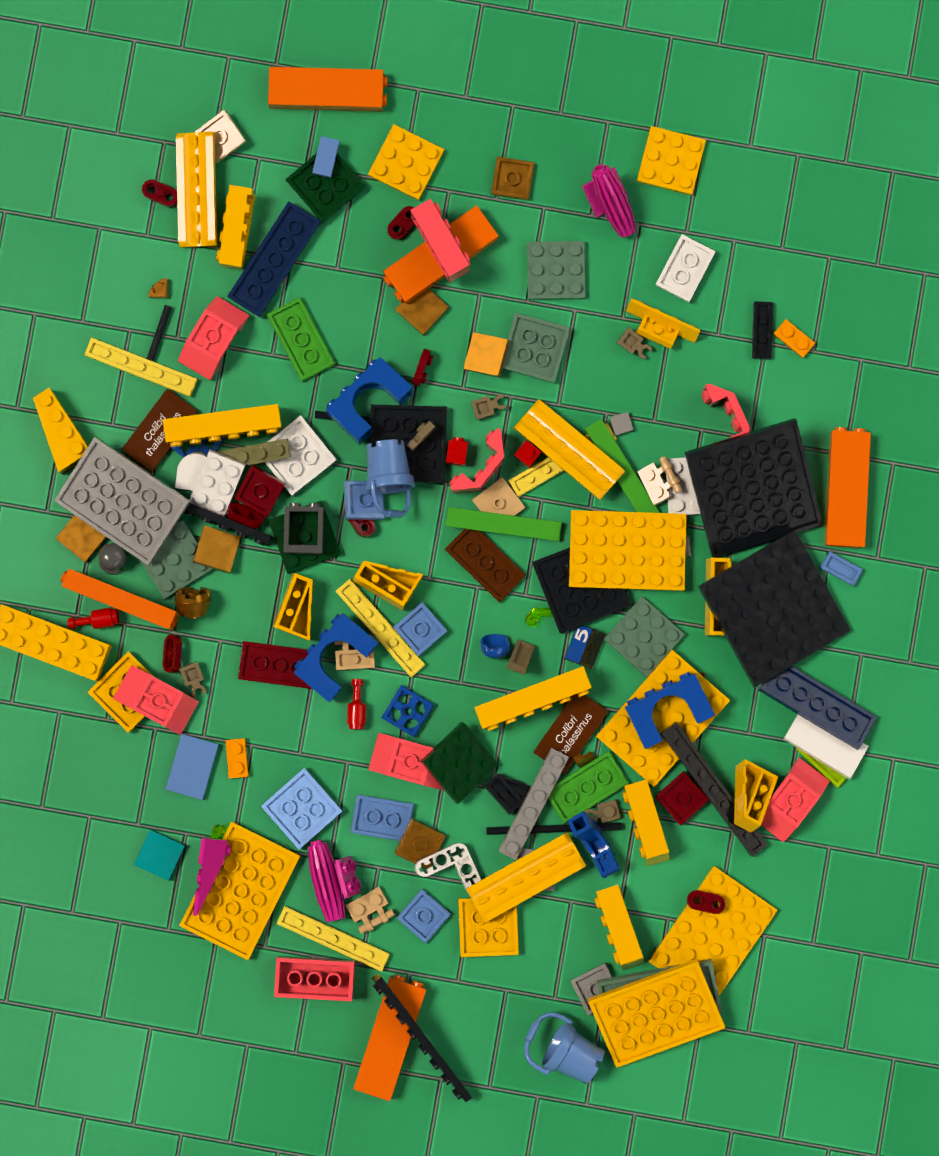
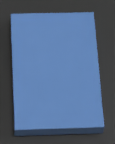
(192, 767)
(381, 817)

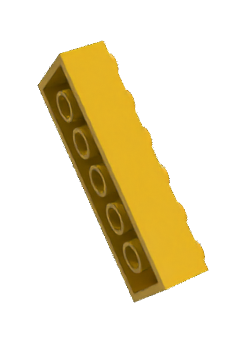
(222, 424)
(52, 643)
(532, 698)

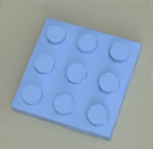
(301, 808)

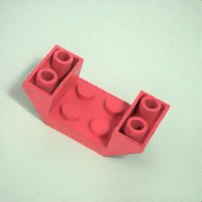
(212, 337)
(715, 395)
(463, 484)
(155, 699)
(402, 760)
(793, 799)

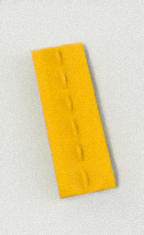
(196, 189)
(569, 449)
(526, 877)

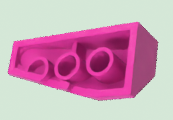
(211, 858)

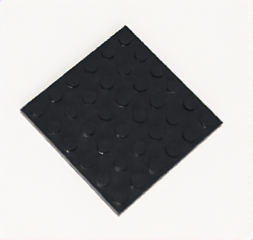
(753, 488)
(774, 608)

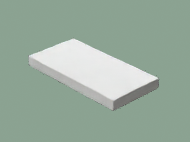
(824, 746)

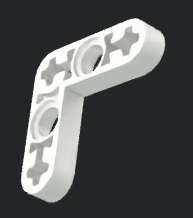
(457, 861)

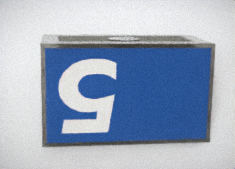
(584, 646)

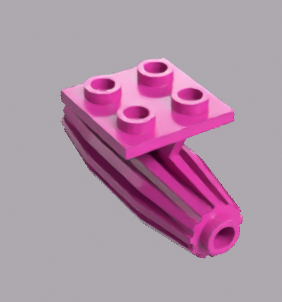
(608, 196)
(332, 880)

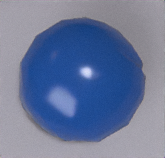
(495, 646)

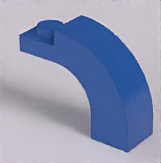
(595, 841)

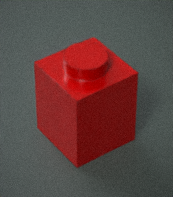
(457, 452)
(527, 454)

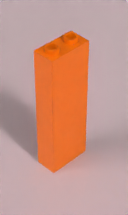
(327, 89)
(419, 268)
(847, 488)
(119, 599)
(389, 1041)

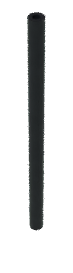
(552, 828)

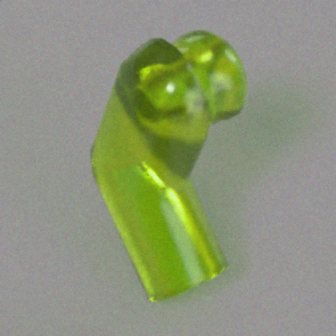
(535, 614)
(217, 831)

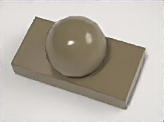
(521, 657)

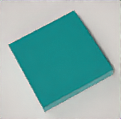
(159, 855)

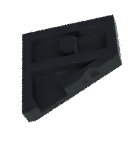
(507, 792)

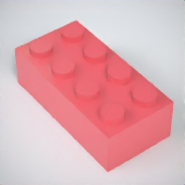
(439, 240)
(314, 978)

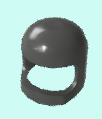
(112, 558)

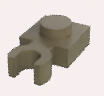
(632, 341)
(484, 406)
(424, 431)
(192, 676)
(606, 811)

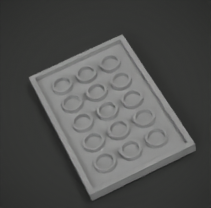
(122, 500)

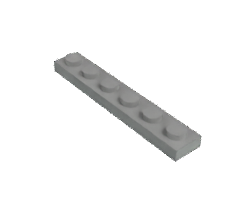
(533, 804)

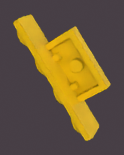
(660, 326)

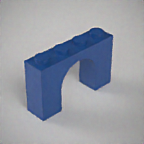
(379, 376)
(311, 668)
(686, 688)

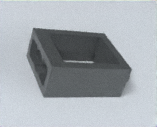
(303, 549)

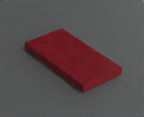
(271, 664)

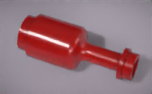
(98, 619)
(356, 709)

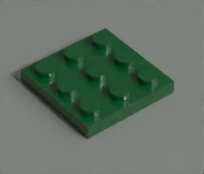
(323, 194)
(304, 532)
(459, 762)

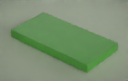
(301, 339)
(587, 787)

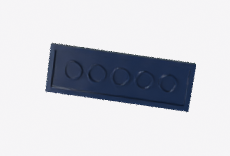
(274, 259)
(819, 705)

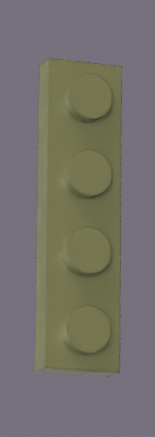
(260, 452)

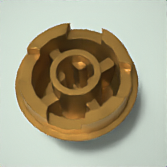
(192, 602)

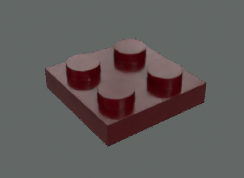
(260, 490)
(681, 798)

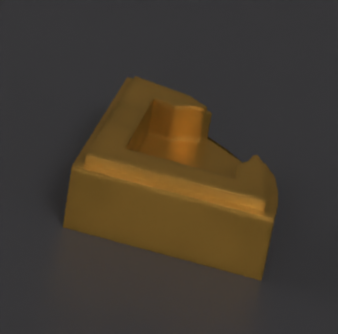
(159, 289)
(583, 760)

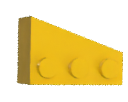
(388, 583)
(295, 608)
(752, 794)

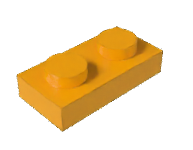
(794, 338)
(237, 758)

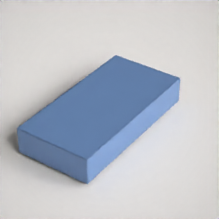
(326, 157)
(841, 568)

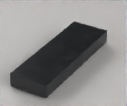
(762, 330)

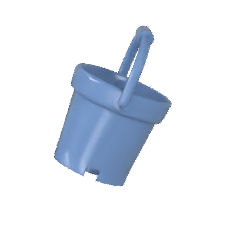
(388, 473)
(567, 1051)

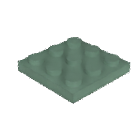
(556, 270)
(535, 347)
(174, 563)
(644, 637)

